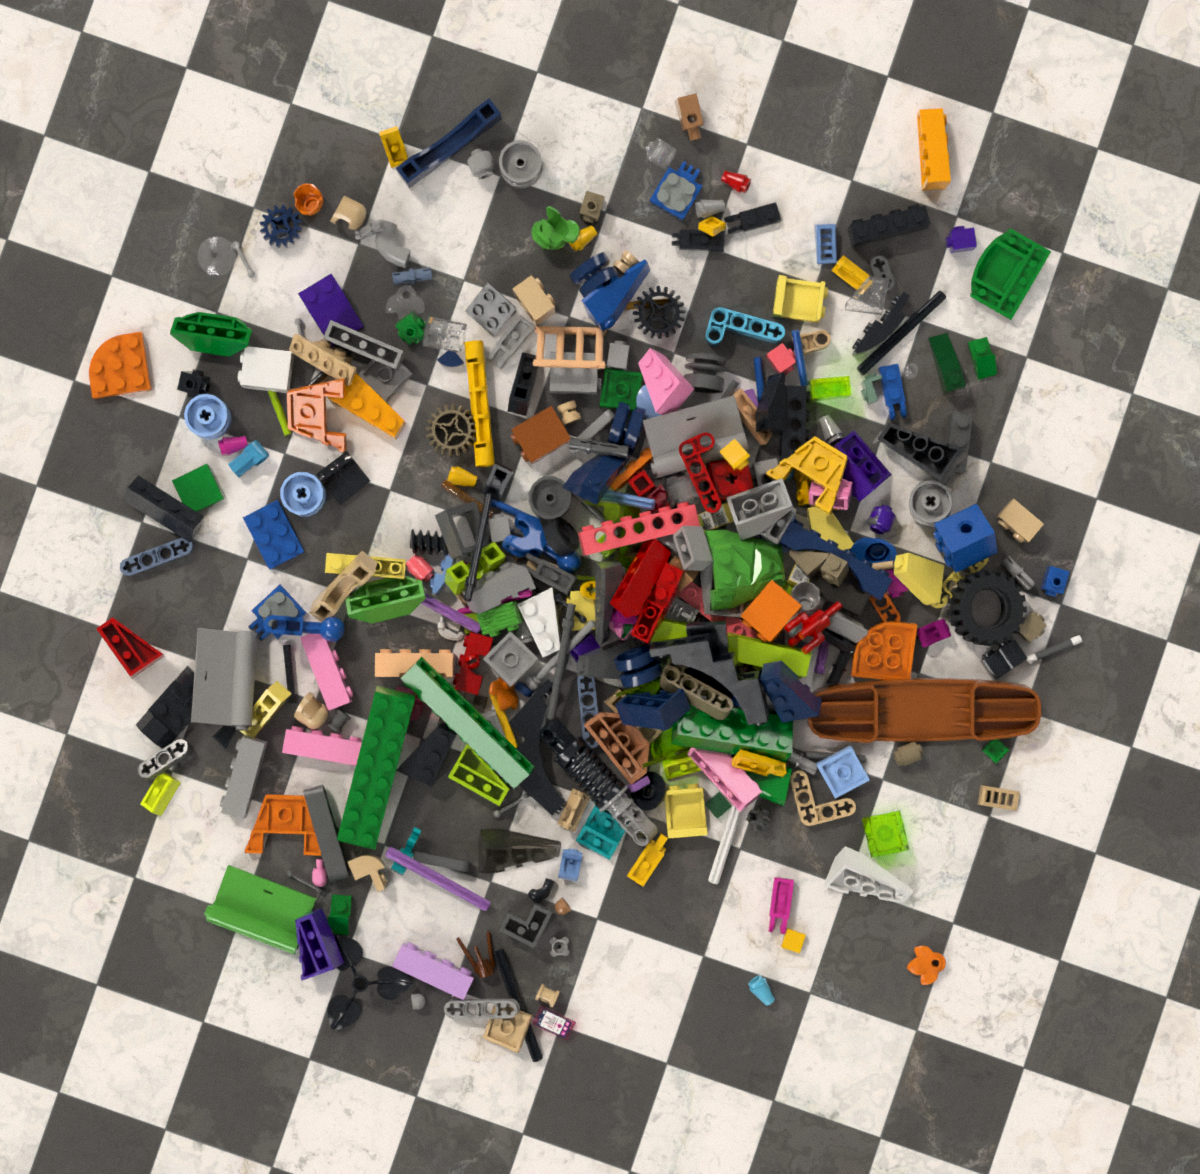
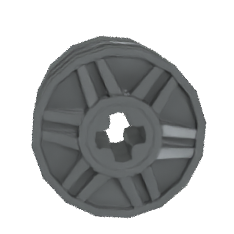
(704, 372)

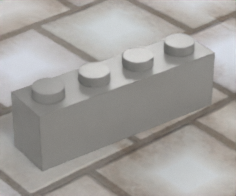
(364, 345)
(244, 776)

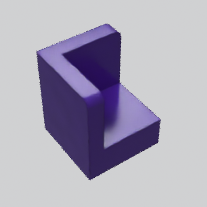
(586, 645)

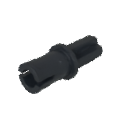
(839, 668)

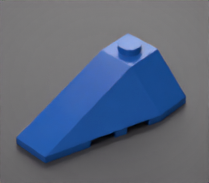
(607, 303)

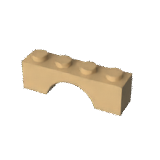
(351, 577)

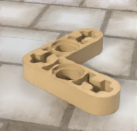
(817, 810)

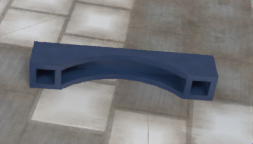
(469, 129)
(869, 579)

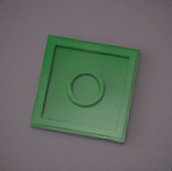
(620, 386)
(198, 488)

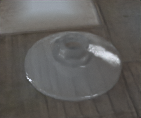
(224, 260)

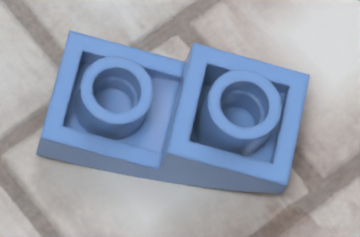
(437, 583)

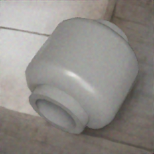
(481, 163)

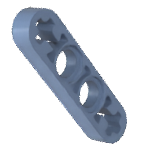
(156, 555)
(584, 710)

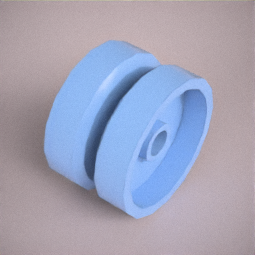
(196, 414)
(291, 494)

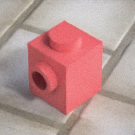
(781, 359)

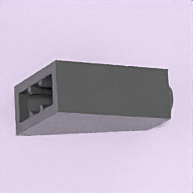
(600, 661)

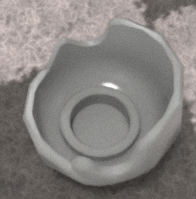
(807, 595)

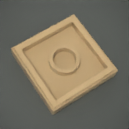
(508, 1031)

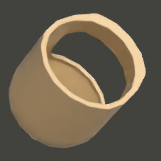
(350, 211)
(311, 712)

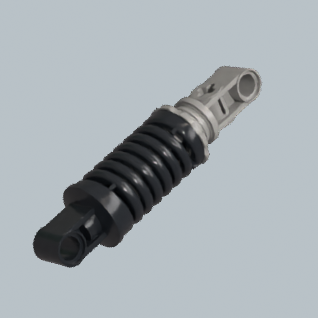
(607, 790)

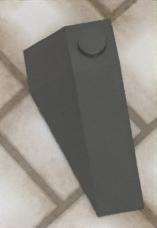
(607, 580)

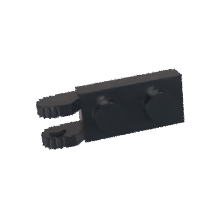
(754, 218)

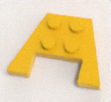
(818, 463)

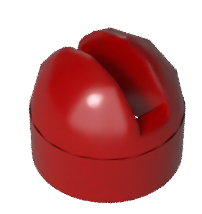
(474, 665)

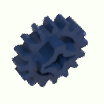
(278, 233)

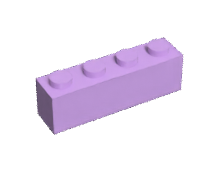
(433, 970)

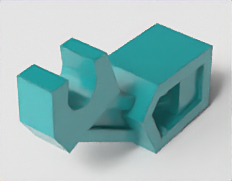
(396, 867)

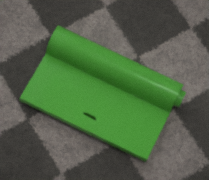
(257, 914)

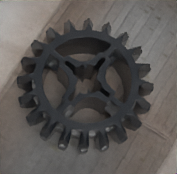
(672, 302)

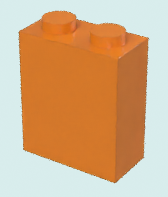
(771, 612)

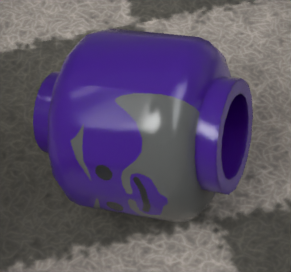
(881, 519)

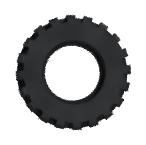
(1010, 614)

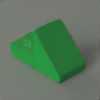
(982, 358)
(340, 914)

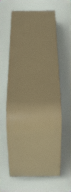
(697, 690)

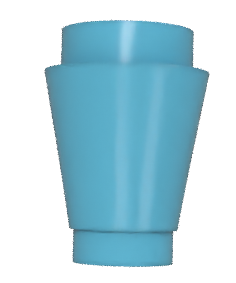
(761, 990)

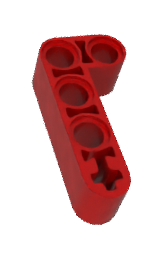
(703, 474)

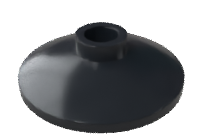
(643, 798)

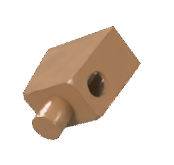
(686, 107)

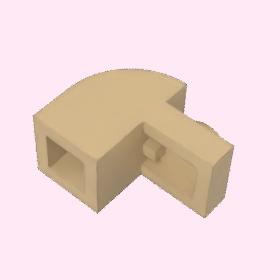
(371, 865)

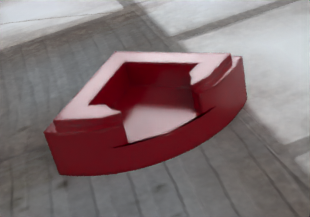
(660, 496)

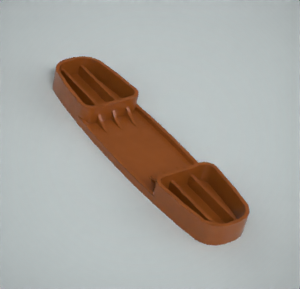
(926, 710)

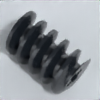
(427, 542)

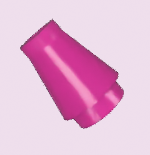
(230, 445)

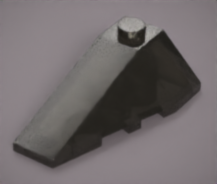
(508, 848)

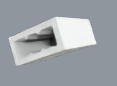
(266, 369)

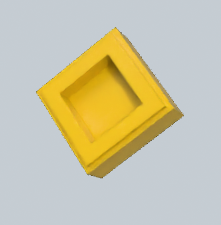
(712, 226)
(793, 940)

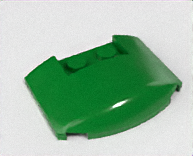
(1007, 272)

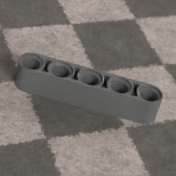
(326, 833)

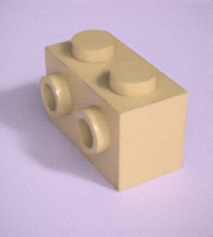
(1019, 521)

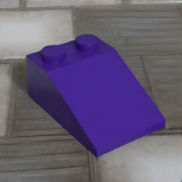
(327, 302)

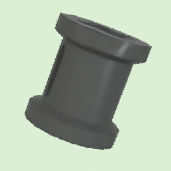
(338, 721)

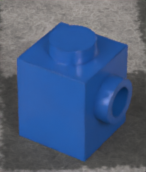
(1054, 581)

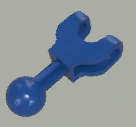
(535, 543)
(331, 628)

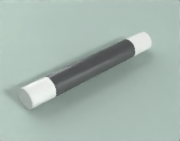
(1053, 649)

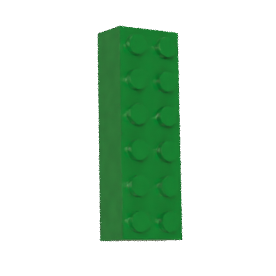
(730, 735)

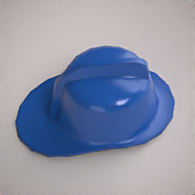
(874, 550)

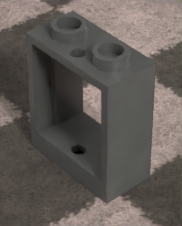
(450, 532)

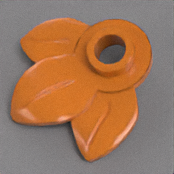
(506, 695)
(923, 964)

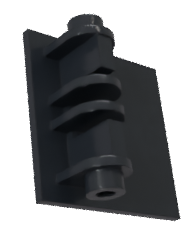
(343, 477)

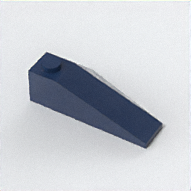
(596, 476)

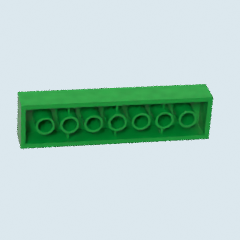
(376, 767)

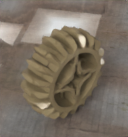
(448, 439)

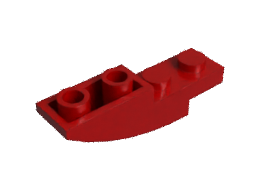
(658, 603)

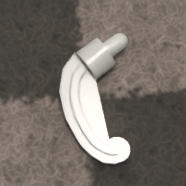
(447, 633)

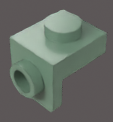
(868, 392)

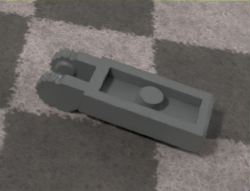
(551, 574)

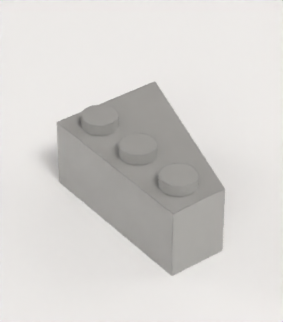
(498, 585)

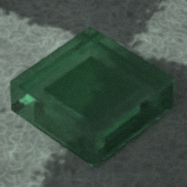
(718, 805)

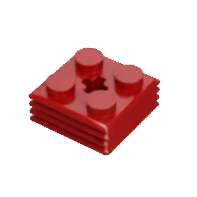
(720, 471)

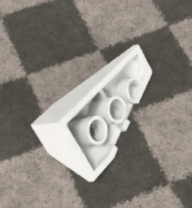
(860, 874)

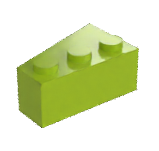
(477, 776)

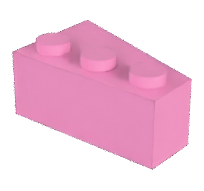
(664, 382)

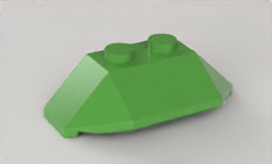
(385, 599)

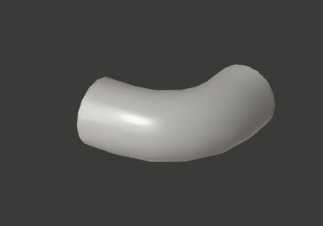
(388, 247)

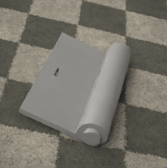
(671, 429)
(230, 678)

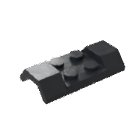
(167, 716)

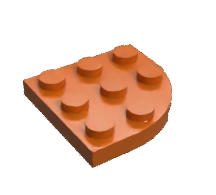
(119, 367)
(885, 652)

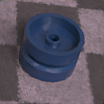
(593, 274)
(626, 425)
(637, 666)

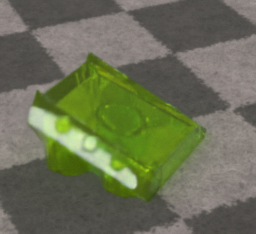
(885, 834)

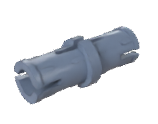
(412, 276)

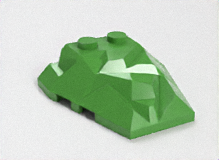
(742, 567)

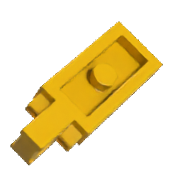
(758, 764)
(648, 860)

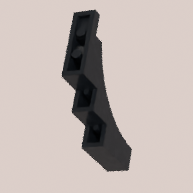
(699, 654)
(529, 723)

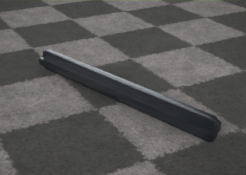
(901, 332)
(513, 993)

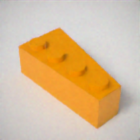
(933, 149)
(370, 407)

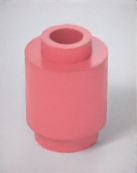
(420, 568)

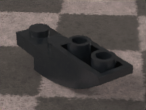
(878, 332)

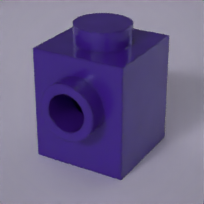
(961, 239)

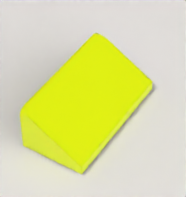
(679, 766)
(160, 793)

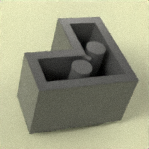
(530, 929)

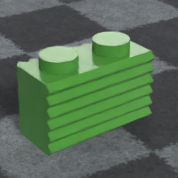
(499, 618)

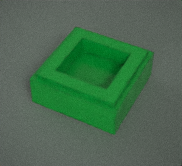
(995, 750)

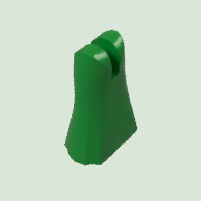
(772, 786)

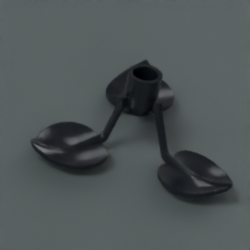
(391, 985)

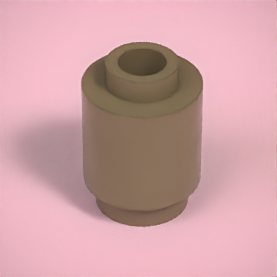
(908, 754)

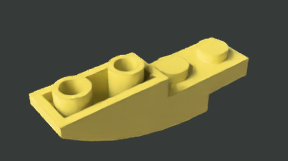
(385, 566)

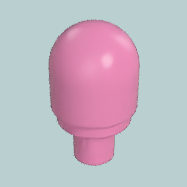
(319, 874)

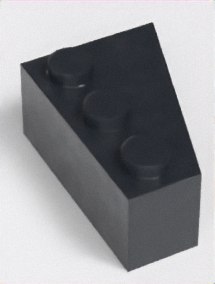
(428, 758)

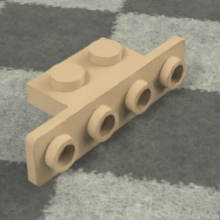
(324, 357)

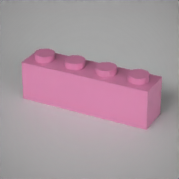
(326, 671)
(322, 747)
(729, 780)

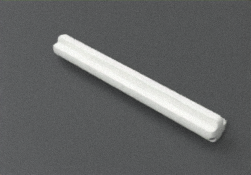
(724, 846)

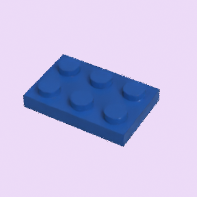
(273, 534)

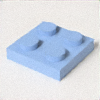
(842, 771)

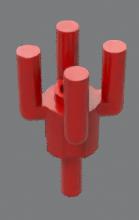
(811, 627)

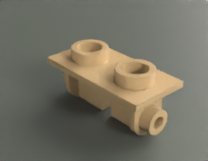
(574, 810)

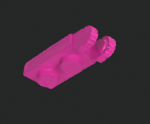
(780, 902)

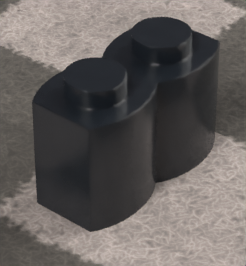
(1003, 659)

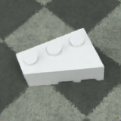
(542, 620)

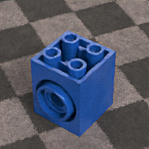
(965, 538)

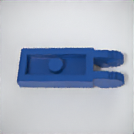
(892, 389)

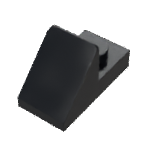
(498, 481)

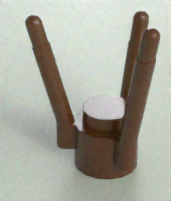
(483, 967)

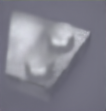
(869, 296)

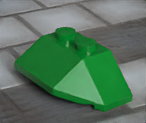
(211, 333)

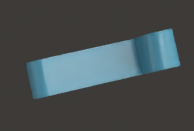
(746, 329)

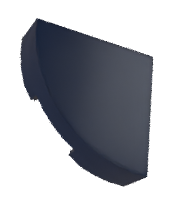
(450, 359)

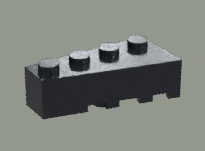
(926, 453)

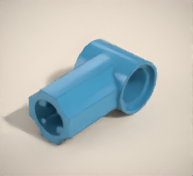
(252, 456)

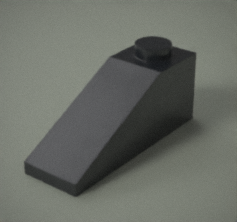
(523, 385)
(772, 406)

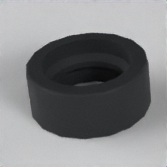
(561, 536)

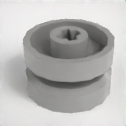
(524, 175)
(930, 492)

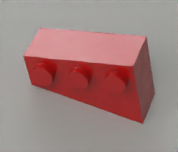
(128, 648)

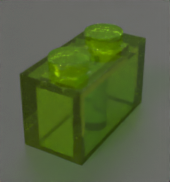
(829, 388)

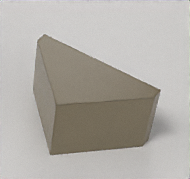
(809, 561)

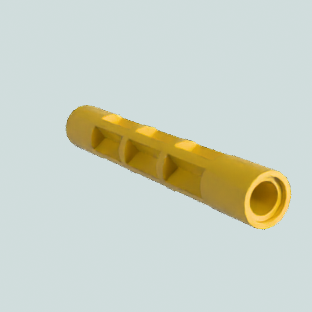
(479, 403)

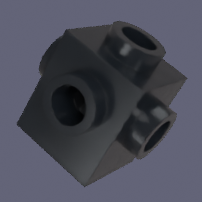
(194, 383)

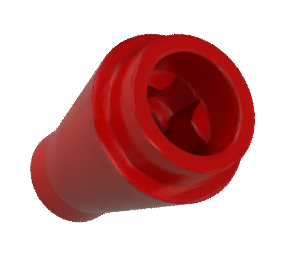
(736, 181)

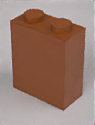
(540, 435)

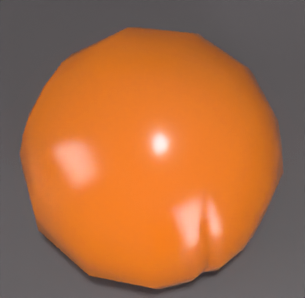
(308, 199)

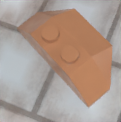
(621, 743)

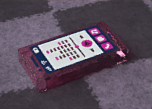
(554, 1022)

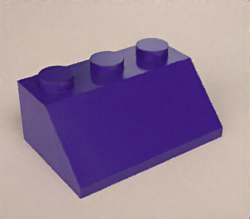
(862, 467)

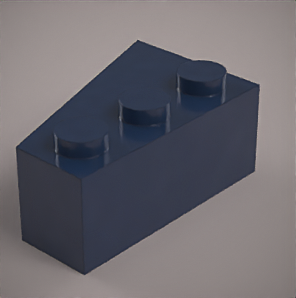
(788, 694)

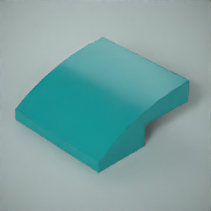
(601, 833)

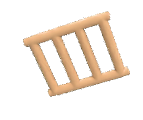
(578, 362)

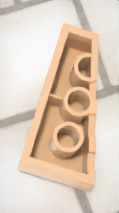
(396, 664)

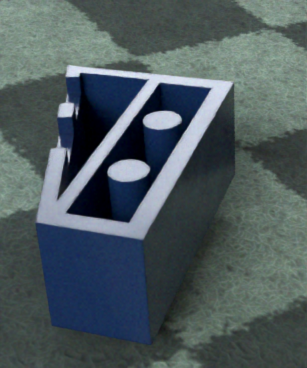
(653, 711)

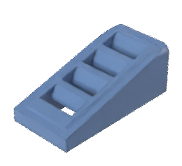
(832, 227)

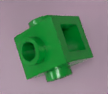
(406, 325)

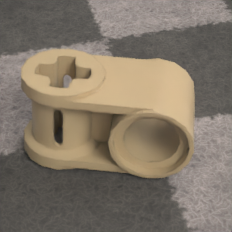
(810, 344)

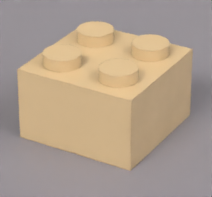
(534, 301)

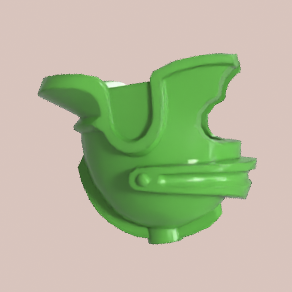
(554, 231)

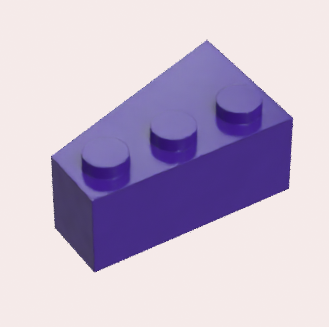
(317, 945)

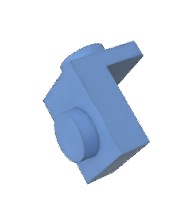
(570, 864)

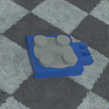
(677, 191)
(277, 603)

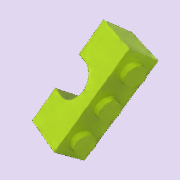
(490, 560)

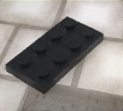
(721, 645)

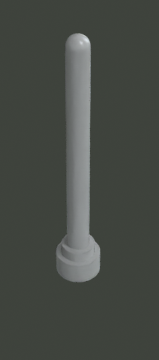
(533, 681)

